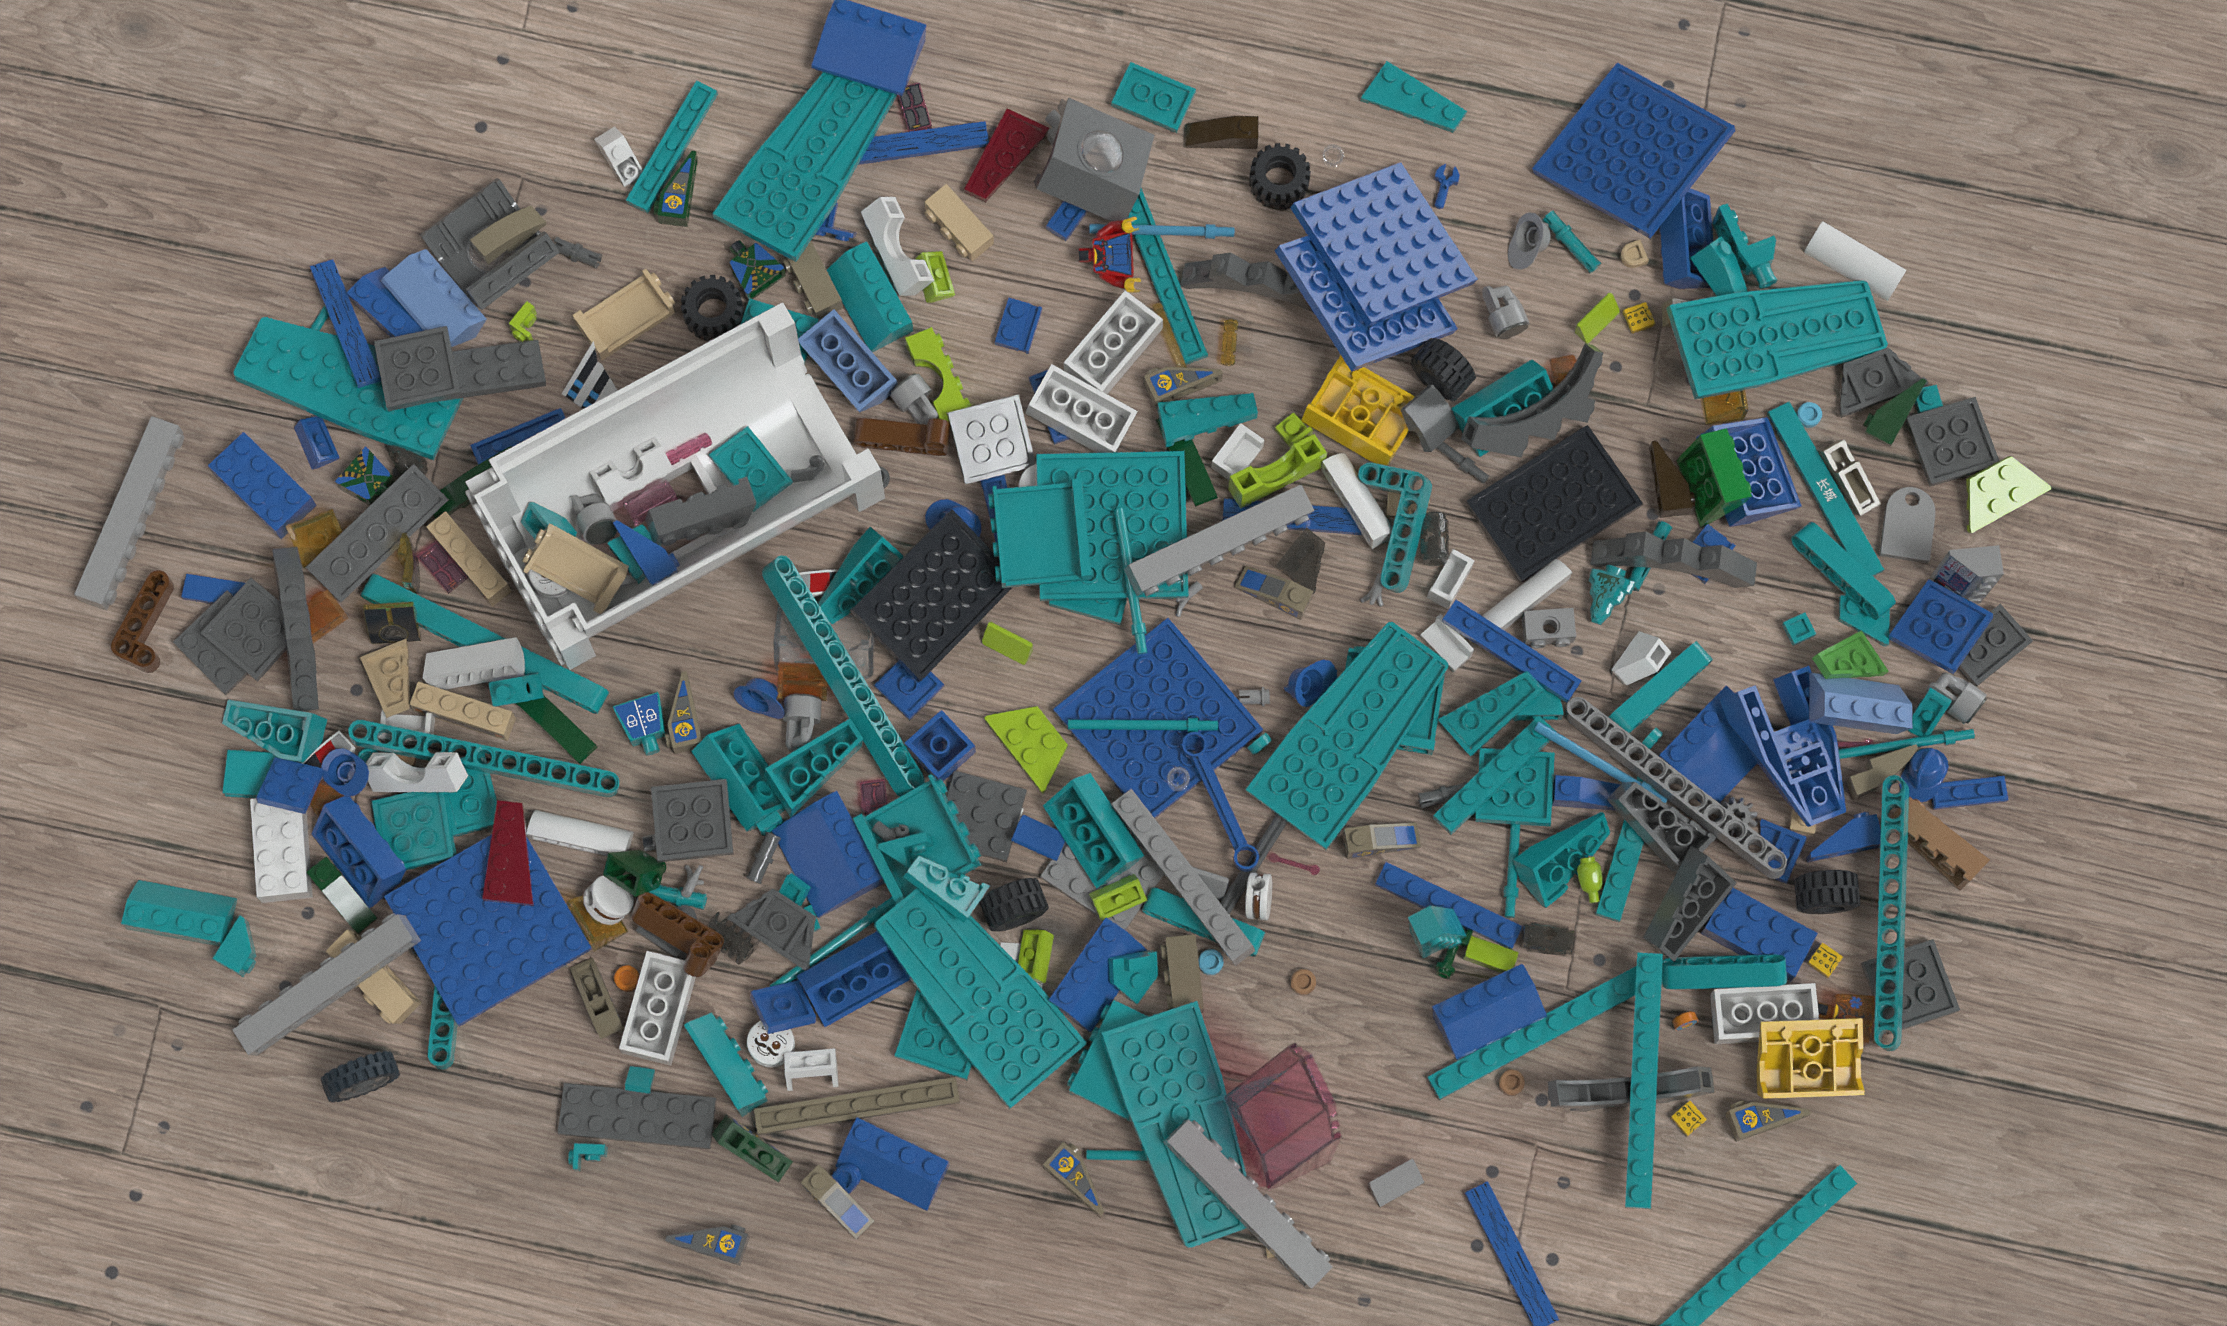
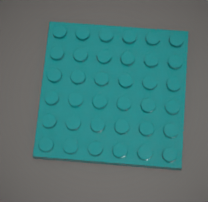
(1154, 505)

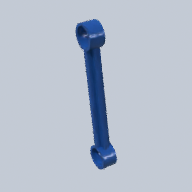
(1220, 801)

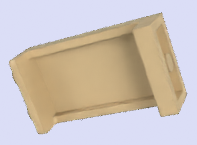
(625, 315)
(576, 566)

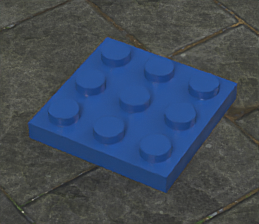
(1941, 626)

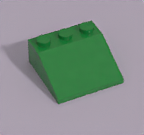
(1714, 476)

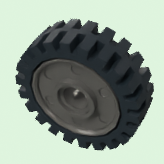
(360, 1076)

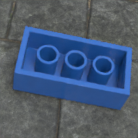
(261, 485)
(1759, 930)

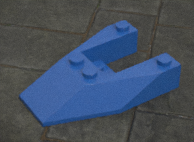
(1797, 759)

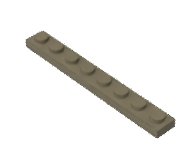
(854, 1105)

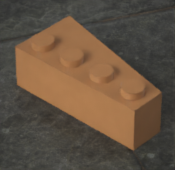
(1942, 846)

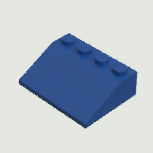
(869, 46)
(1763, 469)
(1710, 751)
(828, 854)

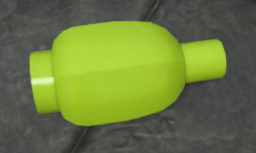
(1590, 877)

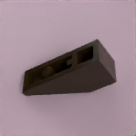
(1224, 133)
(1670, 486)

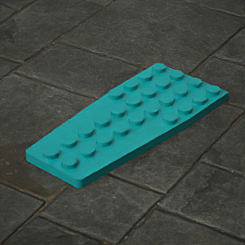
(805, 165)
(1773, 334)
(313, 375)
(1349, 735)
(980, 996)
(1169, 1077)

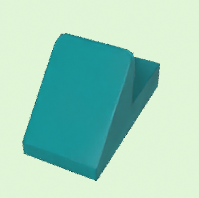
(1929, 713)
(900, 848)

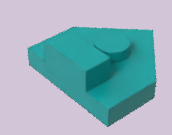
(1134, 973)

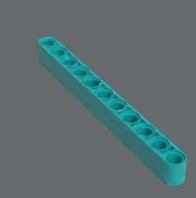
(466, 633)
(842, 675)
(495, 766)
(1895, 924)

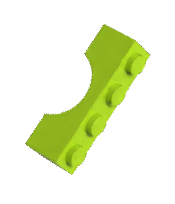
(927, 353)
(1297, 463)

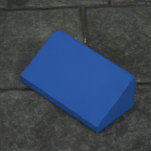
(316, 442)
(1038, 837)

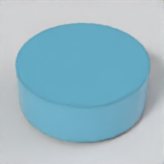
(1809, 414)
(1210, 962)

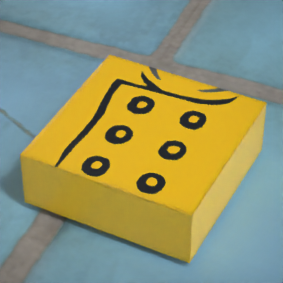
(1639, 317)
(1825, 960)
(1688, 1118)

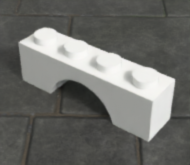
(884, 223)
(391, 774)

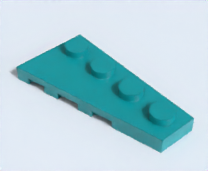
(1404, 94)
(1195, 416)
(1485, 716)

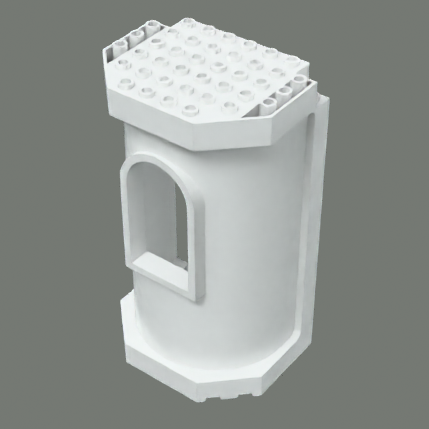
(718, 389)

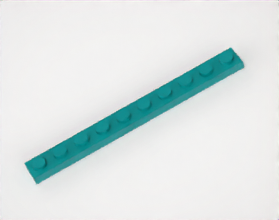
(1535, 1035)
(1644, 1081)
(1763, 1249)

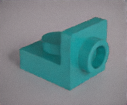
(591, 1152)

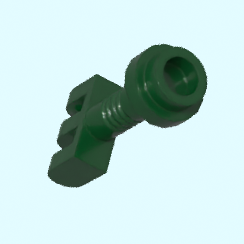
(1445, 969)

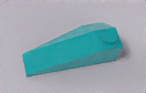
(862, 568)
(281, 731)

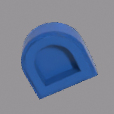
(847, 1176)

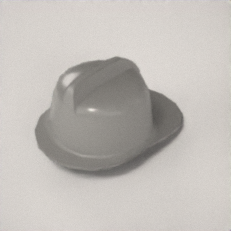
(1528, 240)

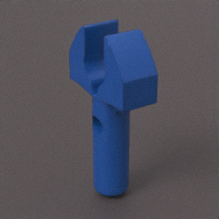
(1444, 185)

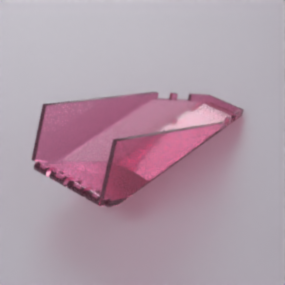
(1285, 1117)

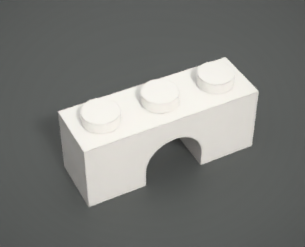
(650, 465)

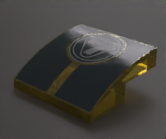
(410, 563)
(392, 622)

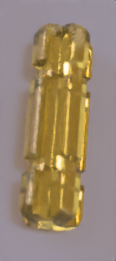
(1229, 342)

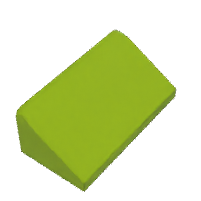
(942, 286)
(1597, 318)
(1007, 643)
(1118, 897)
(1036, 953)
(1490, 955)

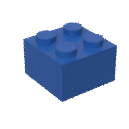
(940, 746)

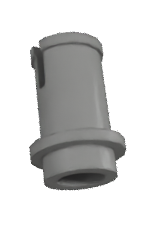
(1258, 696)

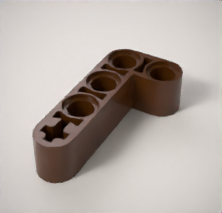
(903, 436)
(148, 619)
(679, 930)

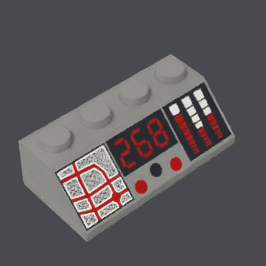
(1970, 572)

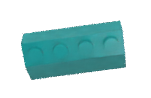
(869, 297)
(1506, 395)
(734, 757)
(1093, 830)
(179, 913)
(726, 1063)

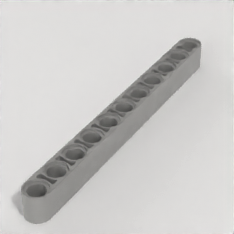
(1678, 798)

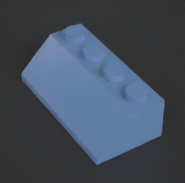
(434, 297)
(848, 362)
(1859, 704)

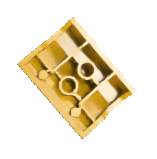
(1360, 412)
(1810, 1058)

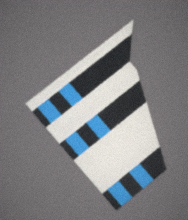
(589, 381)

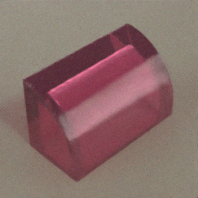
(657, 495)

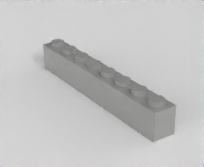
(129, 513)
(1219, 540)
(1183, 877)
(326, 984)
(1248, 1204)

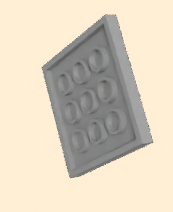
(1072, 880)

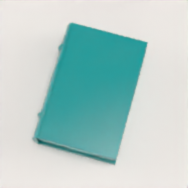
(246, 772)

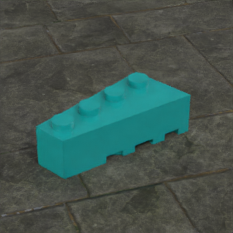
(812, 765)
(1435, 929)

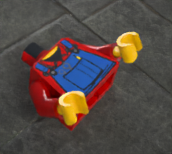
(1113, 254)

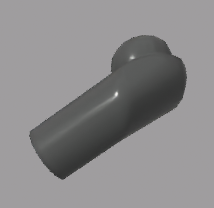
(810, 472)
(892, 833)

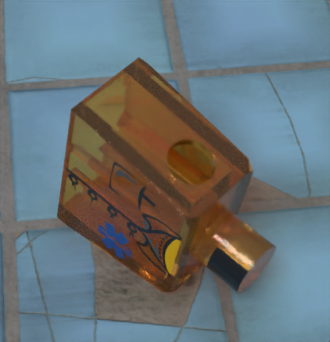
(1851, 1006)

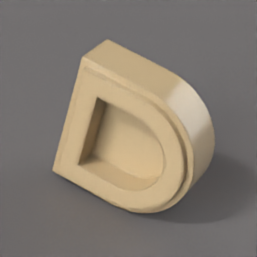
(1634, 255)

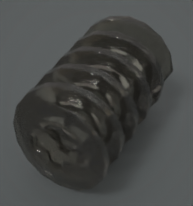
(733, 941)

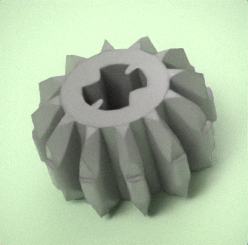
(1740, 811)

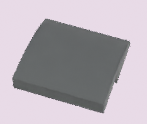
(1430, 418)

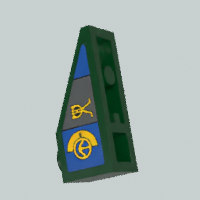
(677, 195)
(751, 1148)

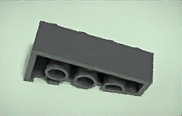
(1658, 824)
(1688, 903)

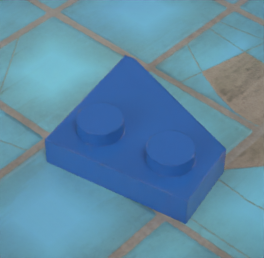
(1787, 842)

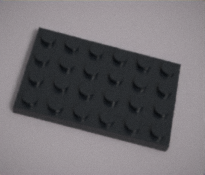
(1554, 503)
(932, 596)

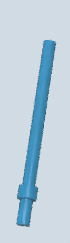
(1208, 231)
(1591, 758)

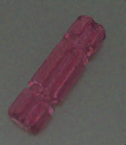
(689, 448)

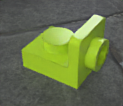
(524, 318)
(1293, 430)

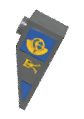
(717, 1242)

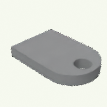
(1908, 528)

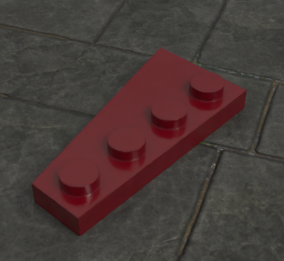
(1007, 149)
(508, 862)

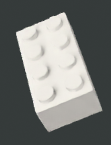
(1114, 343)
(1080, 411)
(280, 853)
(657, 1009)
(1740, 1010)

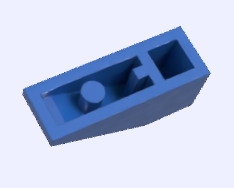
(649, 556)
(1582, 792)
(1856, 836)

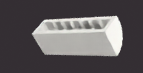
(1854, 260)
(1357, 499)
(1529, 594)
(474, 664)
(578, 833)

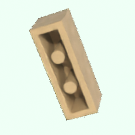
(958, 223)

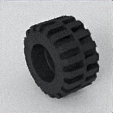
(1279, 158)
(706, 290)
(1443, 368)
(1827, 892)
(1014, 904)

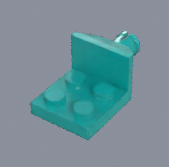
(1752, 258)

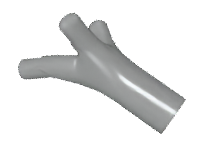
(1193, 589)
(1375, 592)
(692, 880)

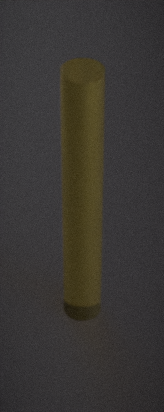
(1169, 336)

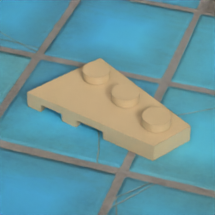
(390, 676)

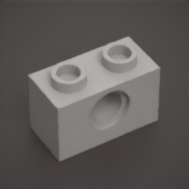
(1560, 619)

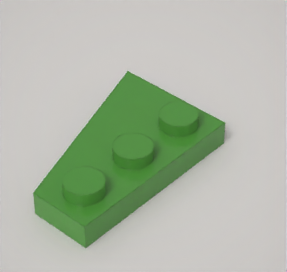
(1850, 659)

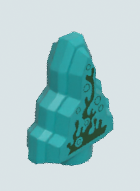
(1607, 591)

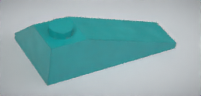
(1720, 268)
(1554, 861)

